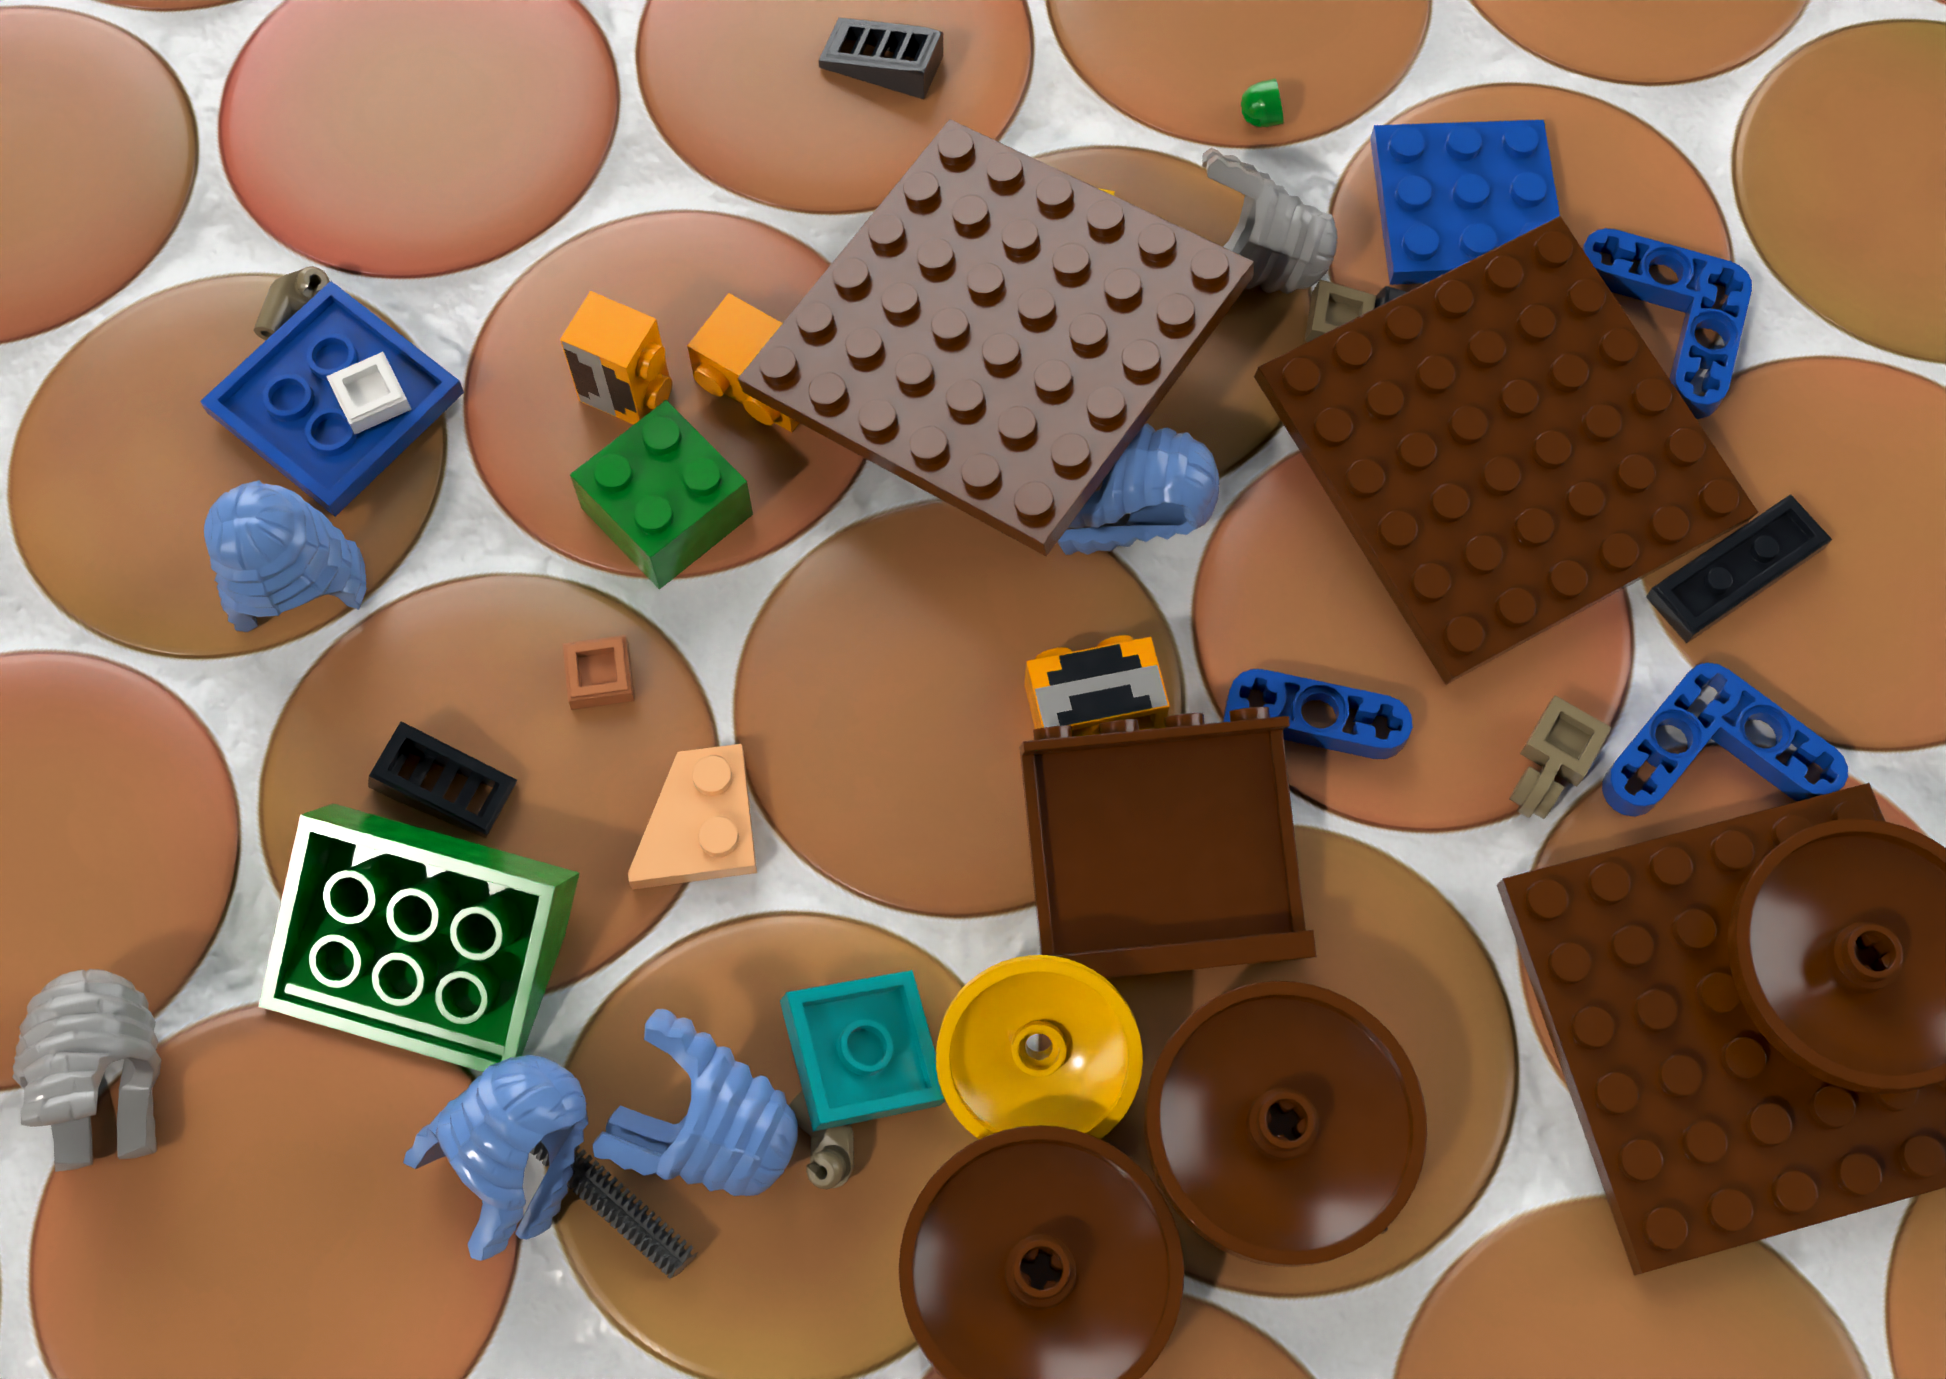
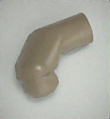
(287, 297)
(830, 1149)

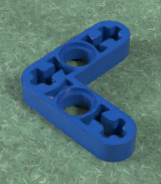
(1692, 295)
(1288, 693)
(1725, 724)

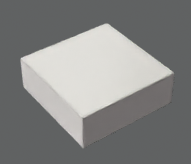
(369, 393)

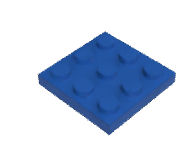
(1458, 191)
(291, 415)

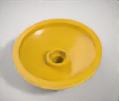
(1075, 1084)

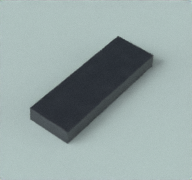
(1738, 568)

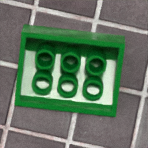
(415, 937)

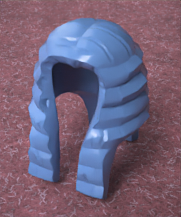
(1160, 480)
(277, 554)
(734, 1130)
(489, 1142)

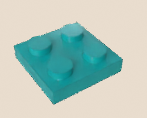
(862, 1049)

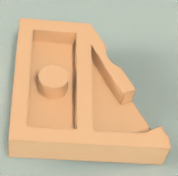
(698, 822)

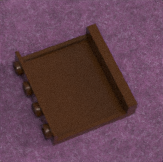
(1165, 844)

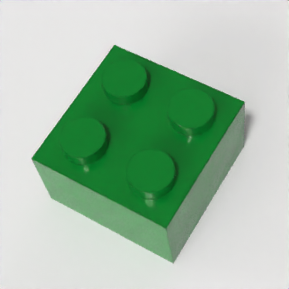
(662, 494)

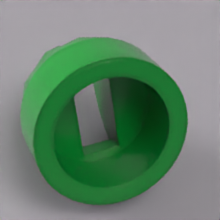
(1262, 104)

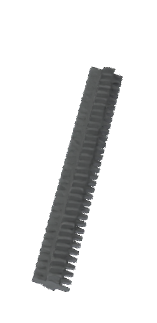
(624, 1214)

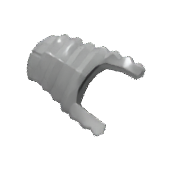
(1278, 232)
(62, 1054)

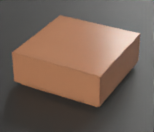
(598, 672)

